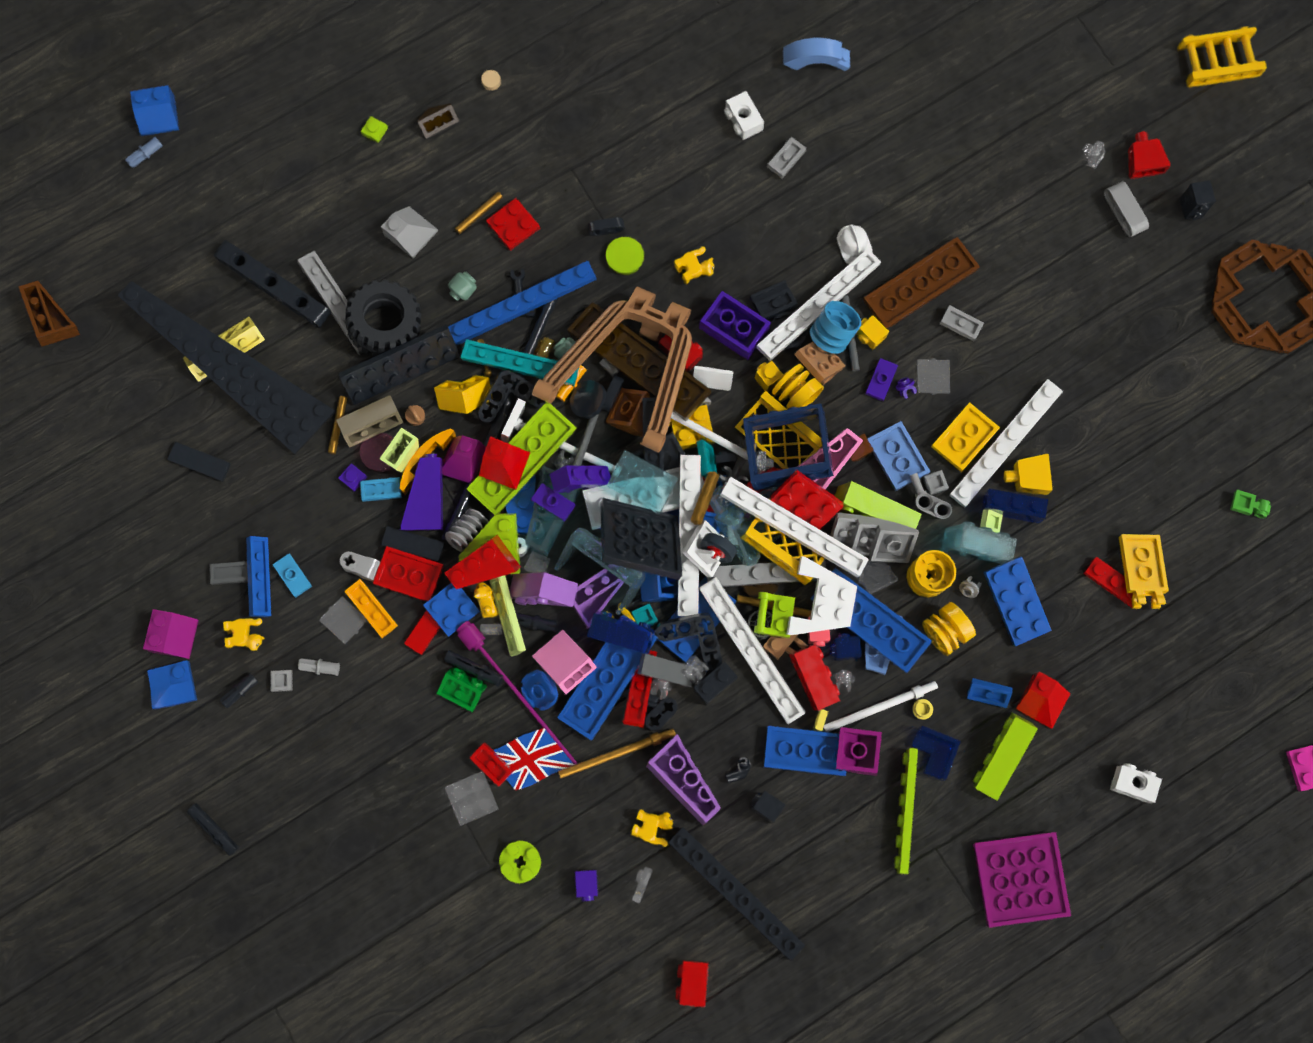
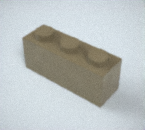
(369, 421)

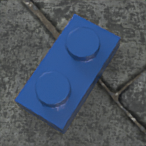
(989, 693)

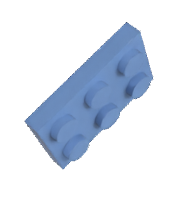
(898, 455)

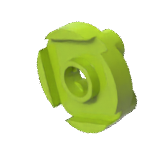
(514, 851)

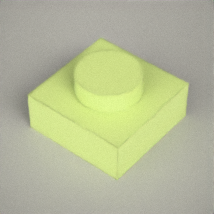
(991, 520)

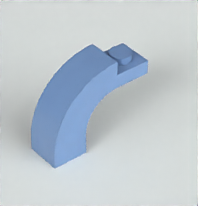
(816, 51)

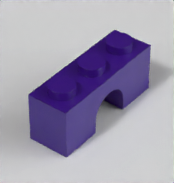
(575, 477)

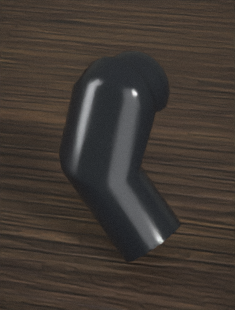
(741, 770)

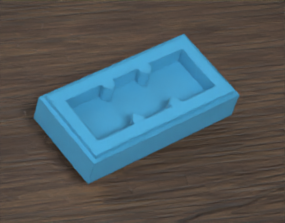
(380, 489)
(292, 575)

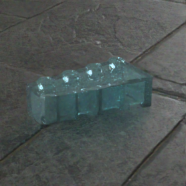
(545, 526)

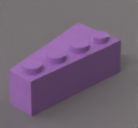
(682, 778)

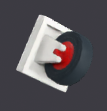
(708, 549)

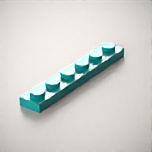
(510, 360)

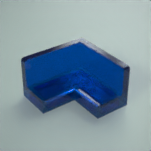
(941, 751)

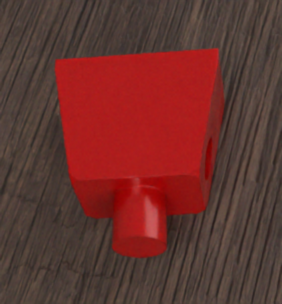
(1146, 157)

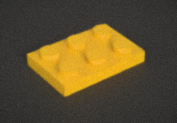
(965, 437)

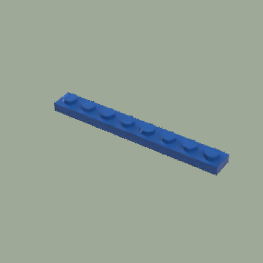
(522, 303)

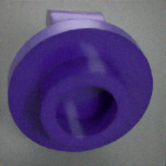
(905, 384)

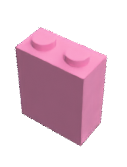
(564, 661)

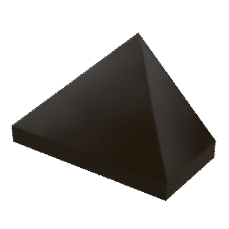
(437, 119)

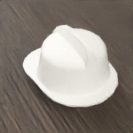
(852, 242)

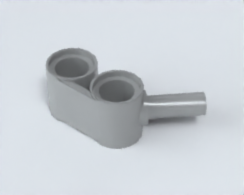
(933, 501)

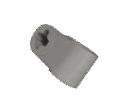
(363, 566)

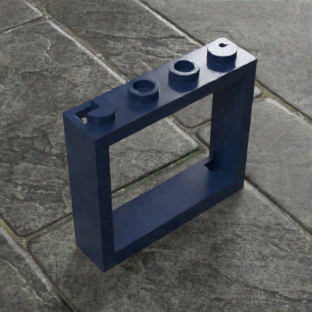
(780, 418)

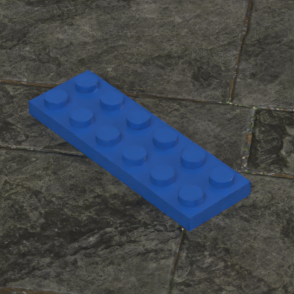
(885, 629)
(601, 688)

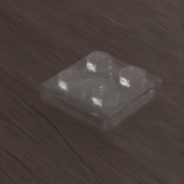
(471, 798)

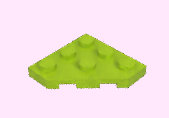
(502, 525)

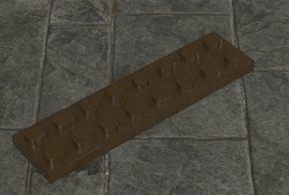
(640, 362)

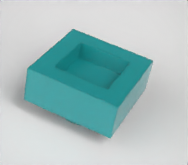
(645, 614)

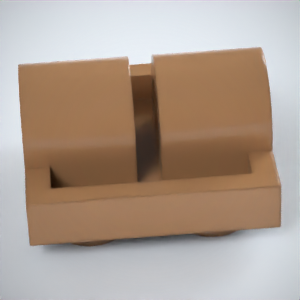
(819, 362)

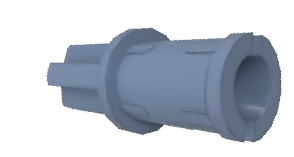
(144, 152)

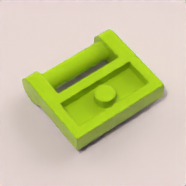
(782, 609)

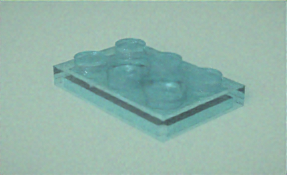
(642, 482)

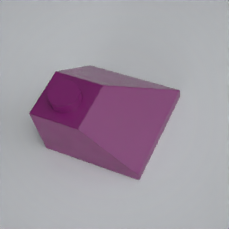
(463, 459)

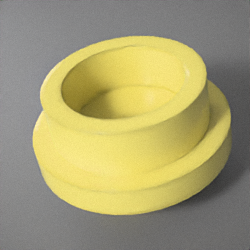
(922, 709)

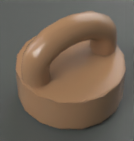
(415, 415)

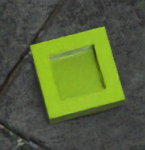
(374, 129)

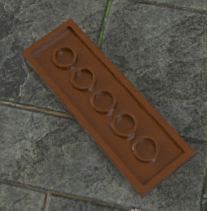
(921, 283)

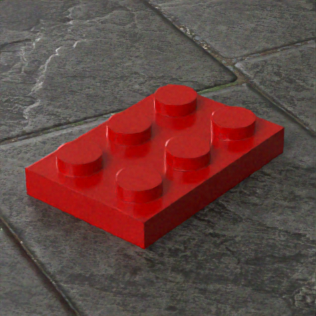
(807, 500)
(408, 574)

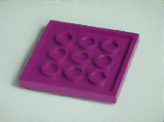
(1021, 879)

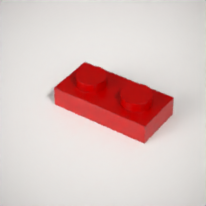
(491, 764)

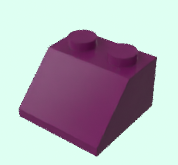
(170, 634)
(859, 751)

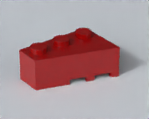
(483, 564)

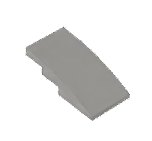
(875, 537)

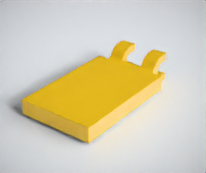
(1144, 569)

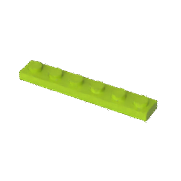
(904, 821)

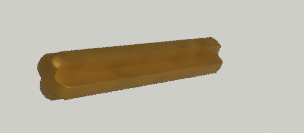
(704, 498)

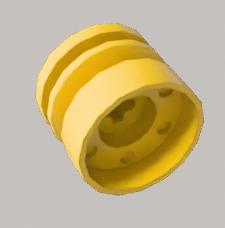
(796, 388)
(939, 566)
(949, 628)

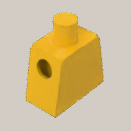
(1031, 475)

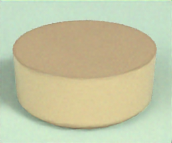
(491, 80)

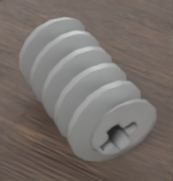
(464, 528)

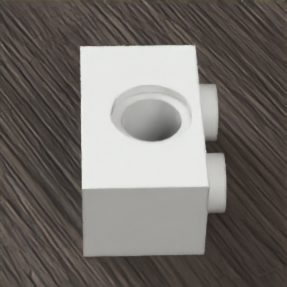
(743, 105)
(1148, 786)

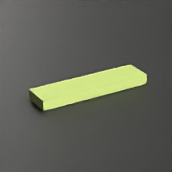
(507, 615)

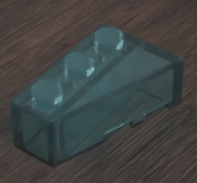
(979, 542)

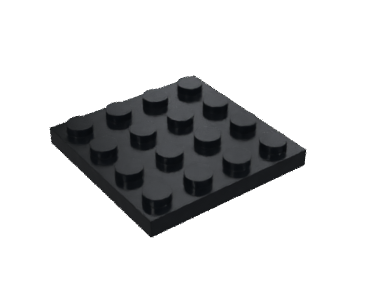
(640, 539)

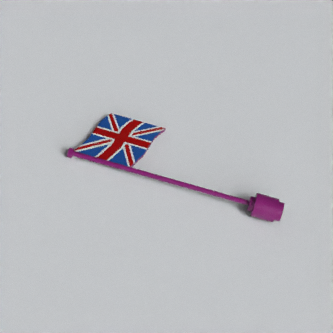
(532, 754)

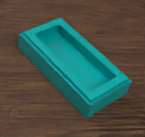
(707, 458)

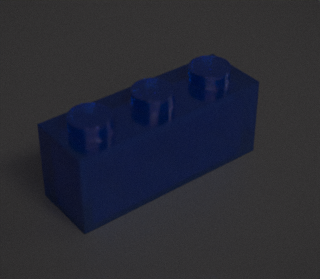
(1015, 505)
(621, 632)

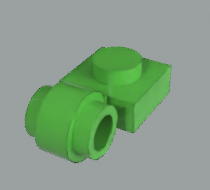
(1245, 504)

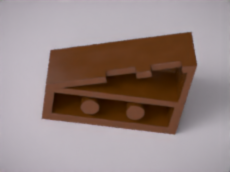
(46, 316)

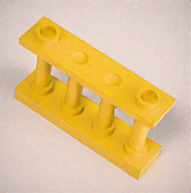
(1216, 73)

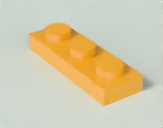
(371, 608)

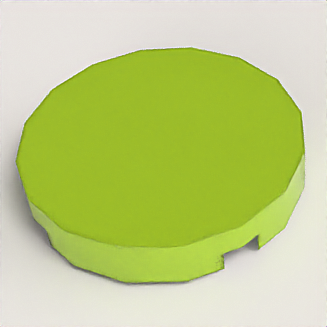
(624, 255)

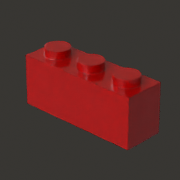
(815, 677)

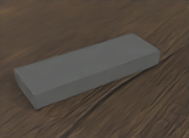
(662, 670)

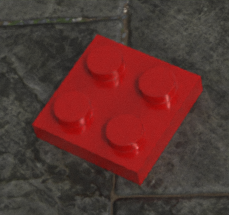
(513, 224)

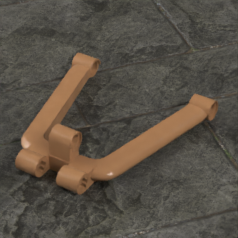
(653, 326)

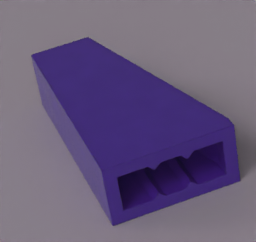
(425, 500)

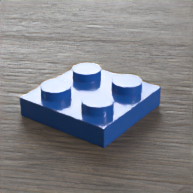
(451, 608)

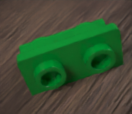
(461, 689)

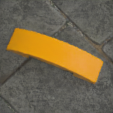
(441, 440)

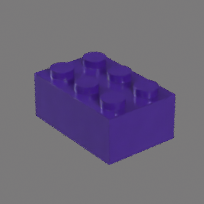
(734, 325)

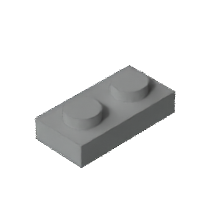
(786, 157)
(961, 323)

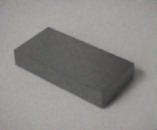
(228, 573)

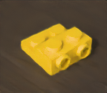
(688, 438)

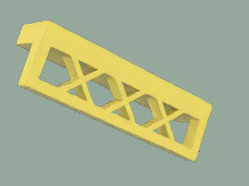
(242, 336)

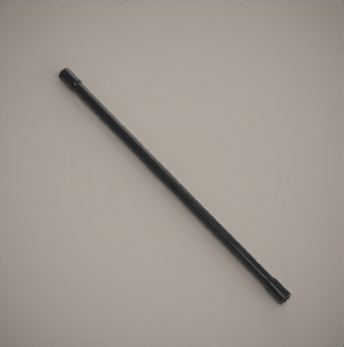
(546, 311)

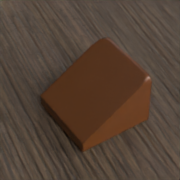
(863, 450)

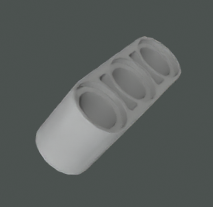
(1126, 209)

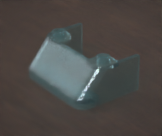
(591, 546)

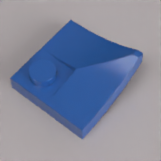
(171, 685)

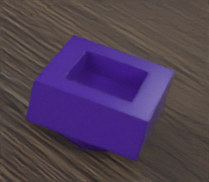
(352, 477)

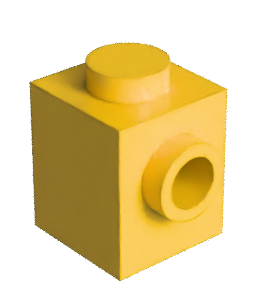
(872, 332)
(768, 375)

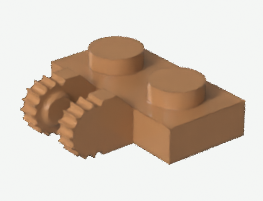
(777, 645)

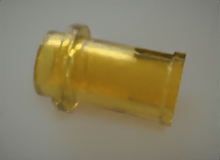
(545, 347)

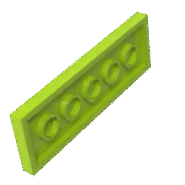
(541, 438)

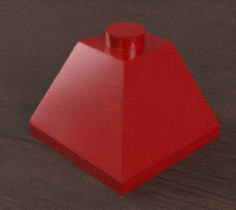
(503, 463)
(1043, 699)

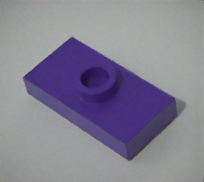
(881, 379)
(553, 502)

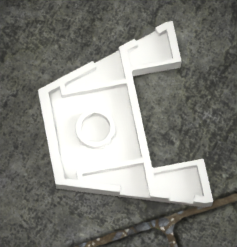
(831, 603)

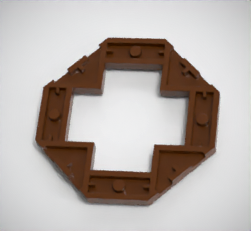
(1228, 287)

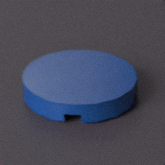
(539, 690)

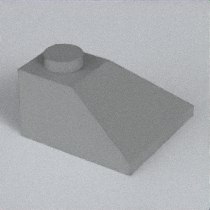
(408, 230)

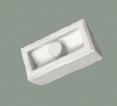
(714, 377)

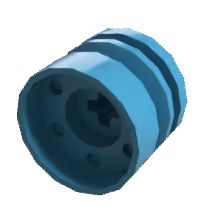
(835, 327)

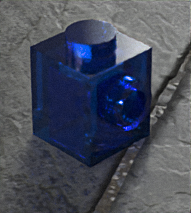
(846, 647)

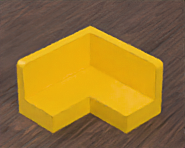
(462, 396)

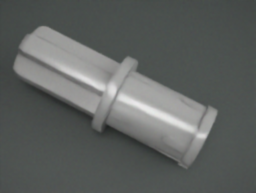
(319, 666)

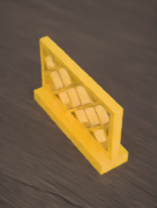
(799, 428)
(775, 553)

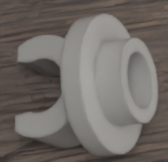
(969, 588)

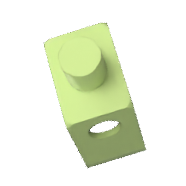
(400, 450)

